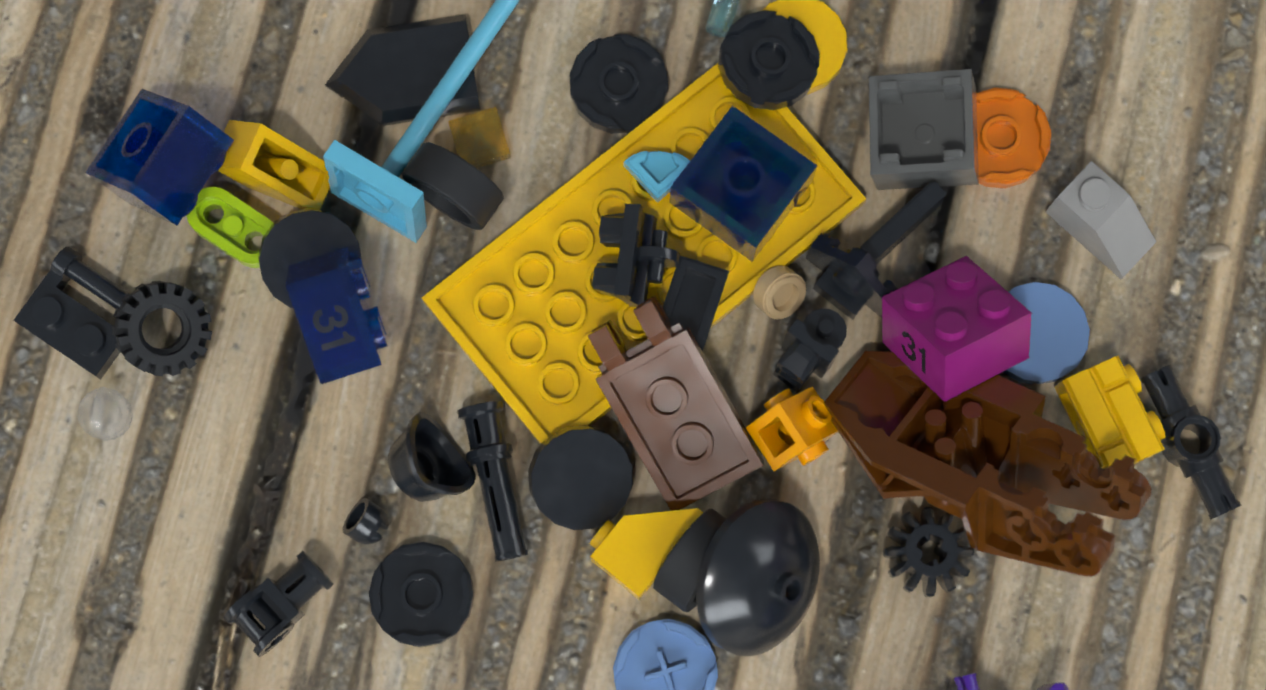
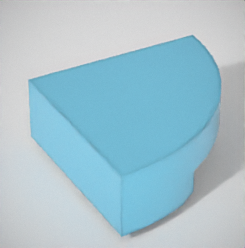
(656, 171)

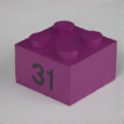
(956, 327)

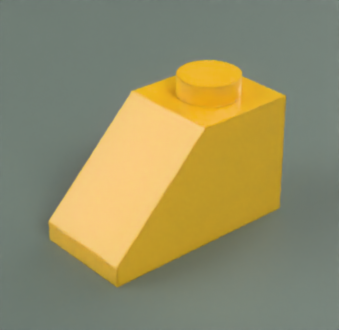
(274, 166)
(639, 545)

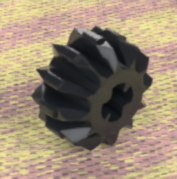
(945, 548)

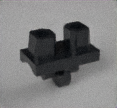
(641, 255)
(810, 347)

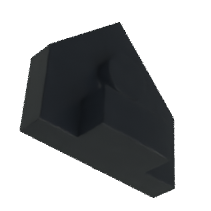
(848, 277)

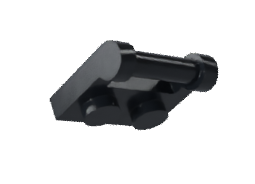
(67, 323)

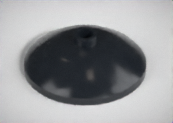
(758, 577)

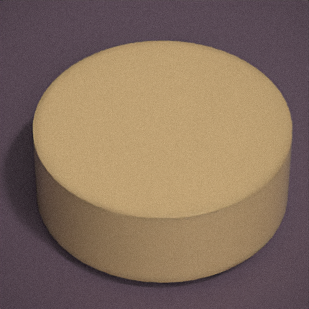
(779, 292)

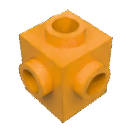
(793, 428)

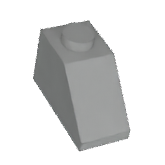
(1103, 220)

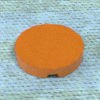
(1010, 136)

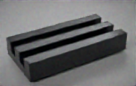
(904, 221)

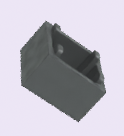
(923, 129)

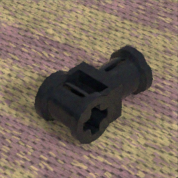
(277, 604)

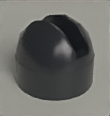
(365, 521)

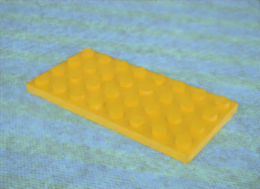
(530, 296)

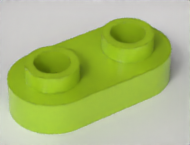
(235, 229)

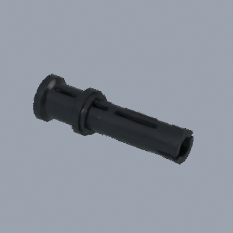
(490, 456)

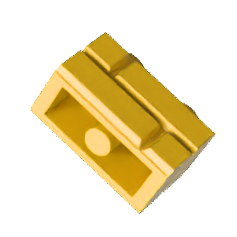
(1110, 414)

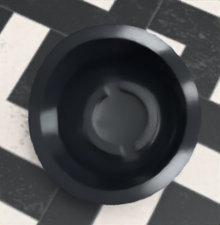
(429, 462)

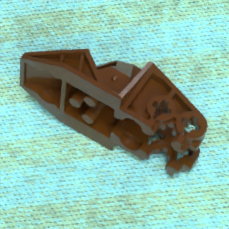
(986, 463)

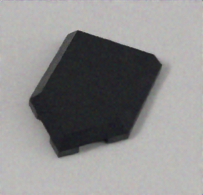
(400, 66)

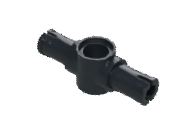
(1201, 467)

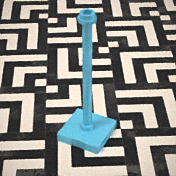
(378, 188)

